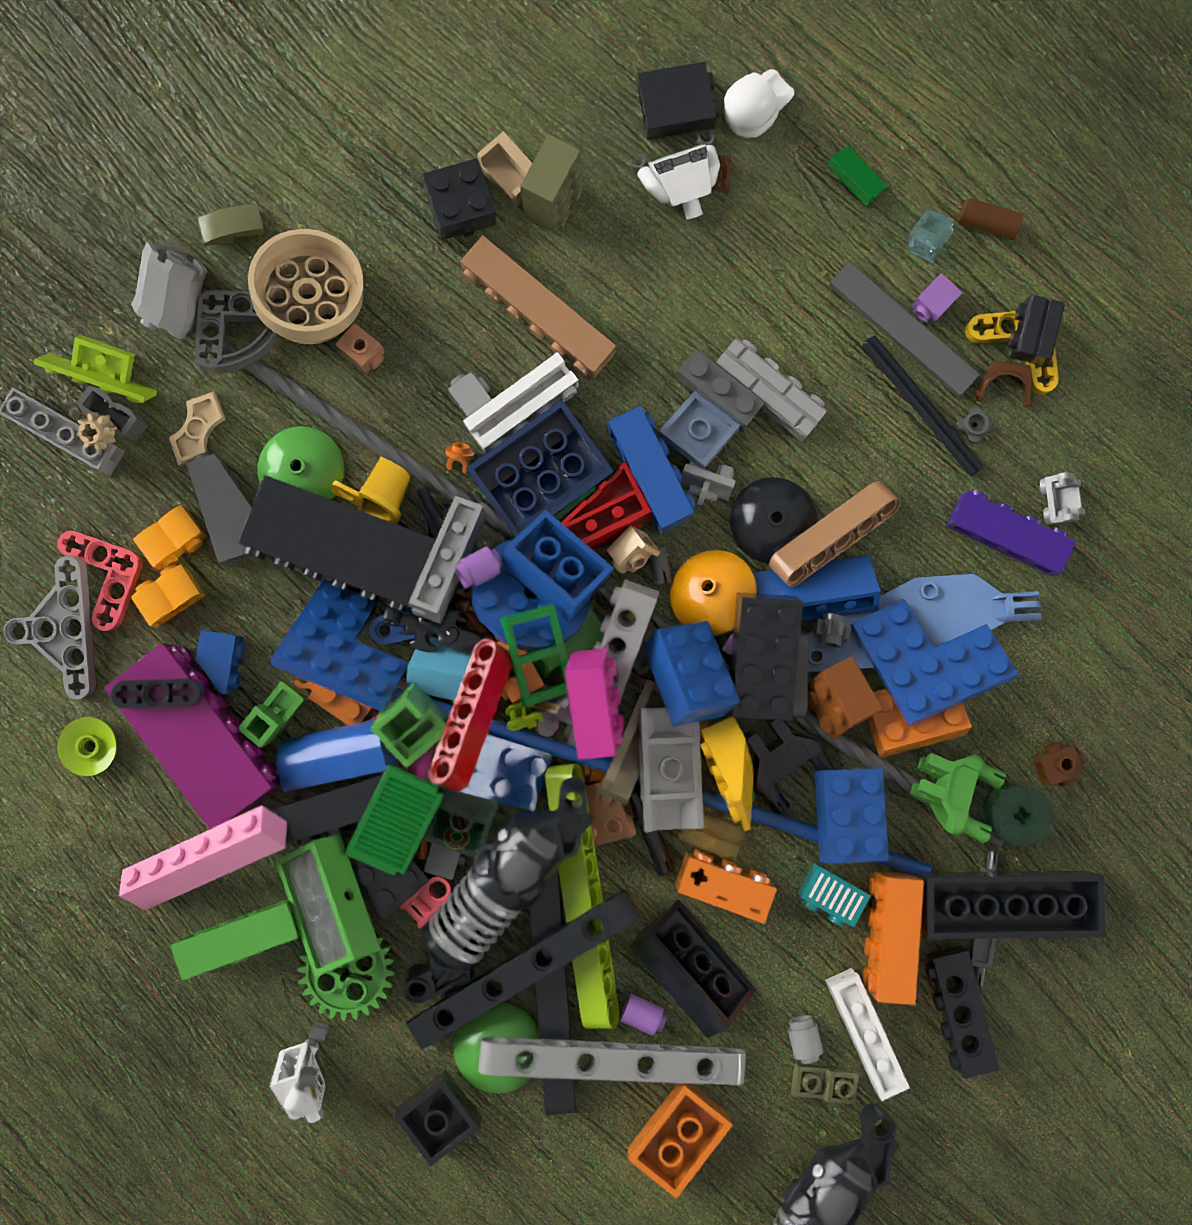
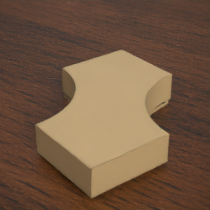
(202, 417)

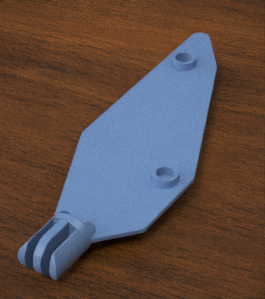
(944, 610)

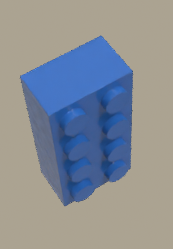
(648, 462)

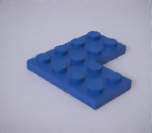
(326, 652)
(926, 677)

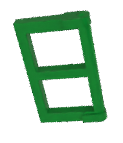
(559, 648)

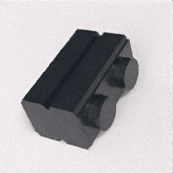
(1036, 330)

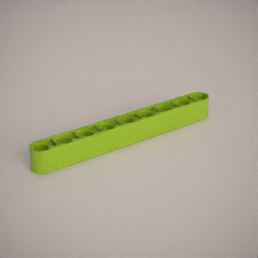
(580, 893)

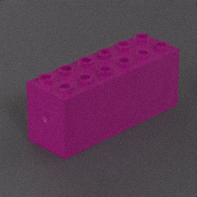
(200, 743)

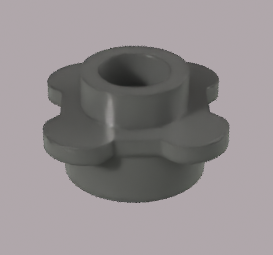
(983, 424)

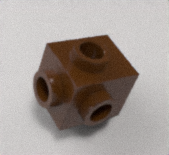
(1058, 764)

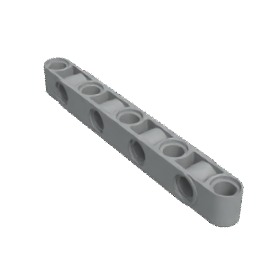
(612, 1061)

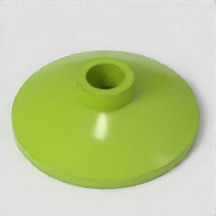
(74, 750)

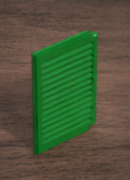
(394, 821)

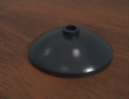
(752, 514)

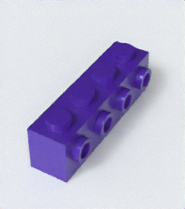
(1010, 533)

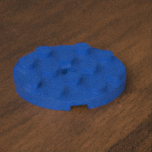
(505, 596)

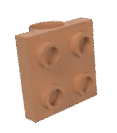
(611, 817)

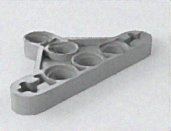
(62, 642)

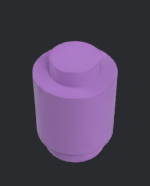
(478, 567)

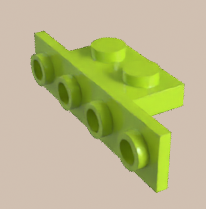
(98, 365)

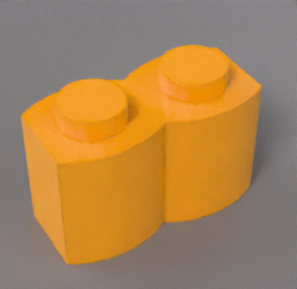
(170, 538)
(167, 595)

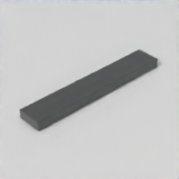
(903, 329)

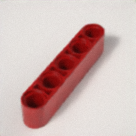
(471, 716)

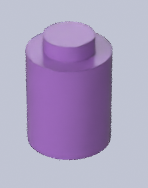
(643, 1015)

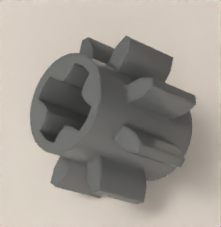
(831, 630)

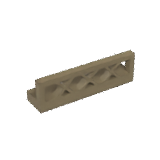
(625, 764)

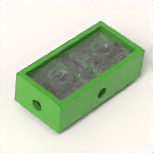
(327, 904)

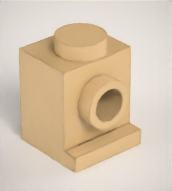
(632, 550)

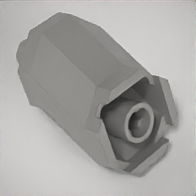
(168, 289)

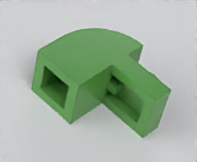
(273, 716)

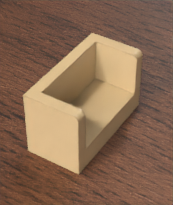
(505, 165)

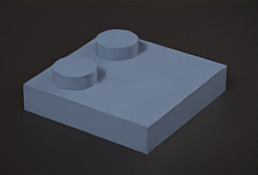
(698, 430)

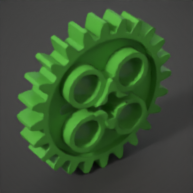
(339, 997)

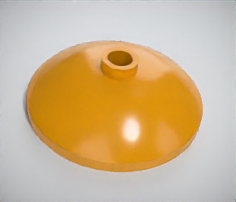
(726, 573)

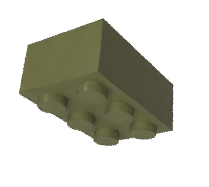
(552, 184)

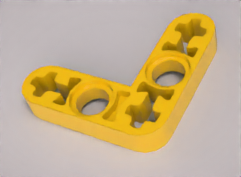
(987, 336)

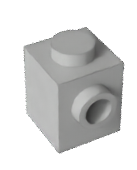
(469, 393)

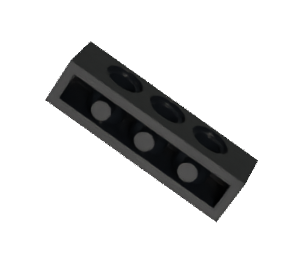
(980, 1055)

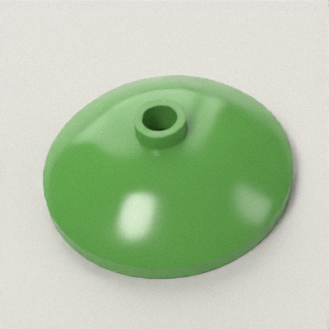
(316, 451)
(501, 1021)

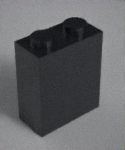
(677, 100)

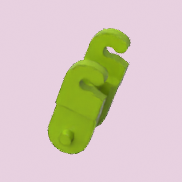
(517, 723)

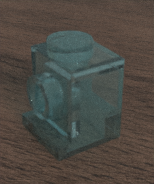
(930, 235)

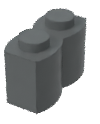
(128, 423)

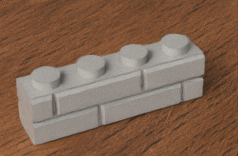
(782, 395)

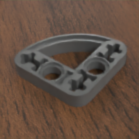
(217, 318)

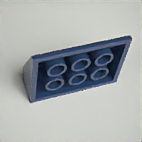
(539, 468)

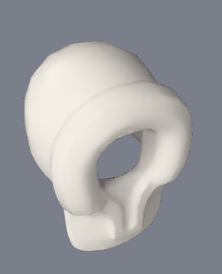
(755, 102)

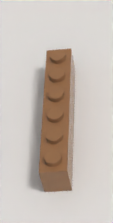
(537, 307)

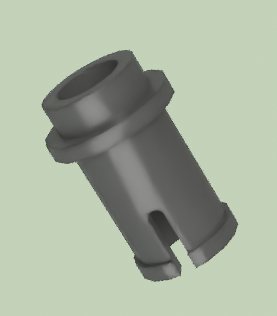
(661, 567)

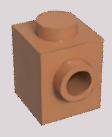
(361, 348)

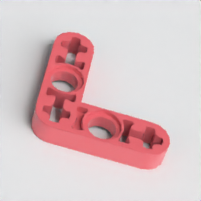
(115, 574)

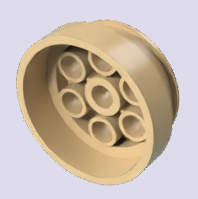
(299, 254)

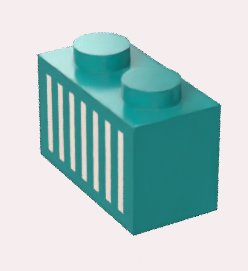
(833, 895)

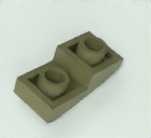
(225, 224)
(824, 1083)

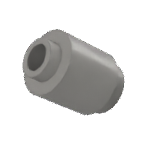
(805, 1039)

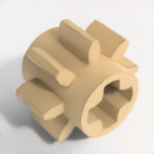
(96, 431)

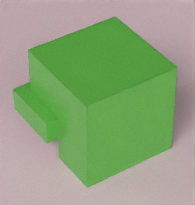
(410, 725)

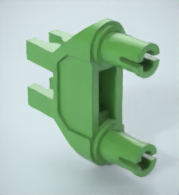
(954, 792)

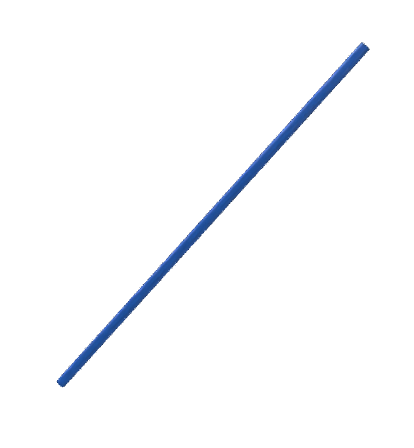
(709, 798)

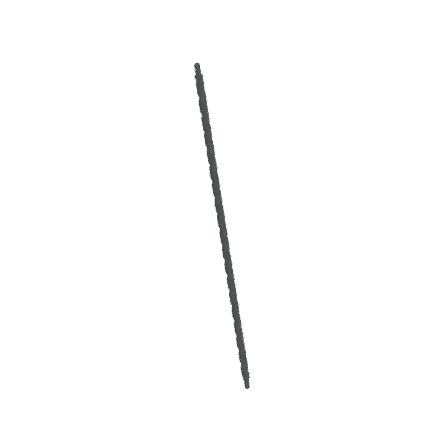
(449, 490)

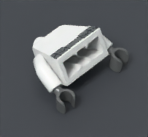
(681, 176)
(298, 1079)

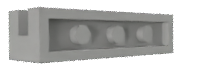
(58, 431)
(452, 544)

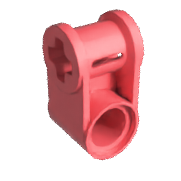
(426, 901)

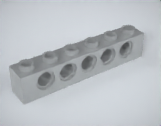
(639, 601)

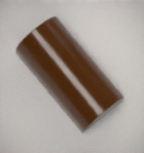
(990, 219)

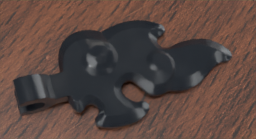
(448, 632)

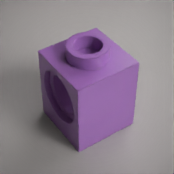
(935, 299)

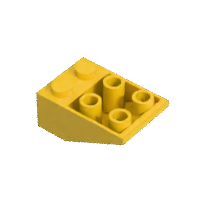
(732, 767)

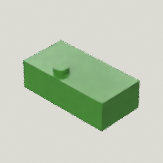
(235, 939)

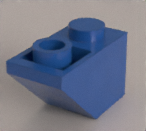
(220, 658)

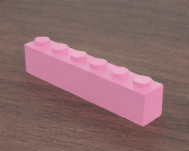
(203, 858)

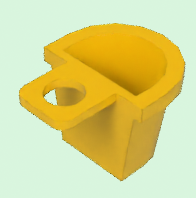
(381, 492)

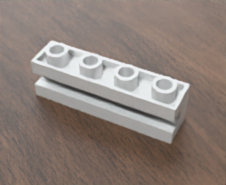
(522, 402)
(867, 1034)

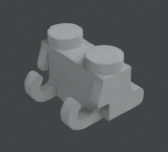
(1063, 498)

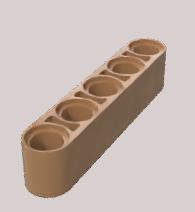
(834, 533)

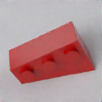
(610, 510)

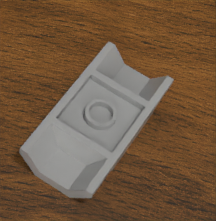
(669, 772)

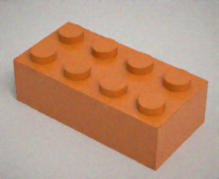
(893, 937)

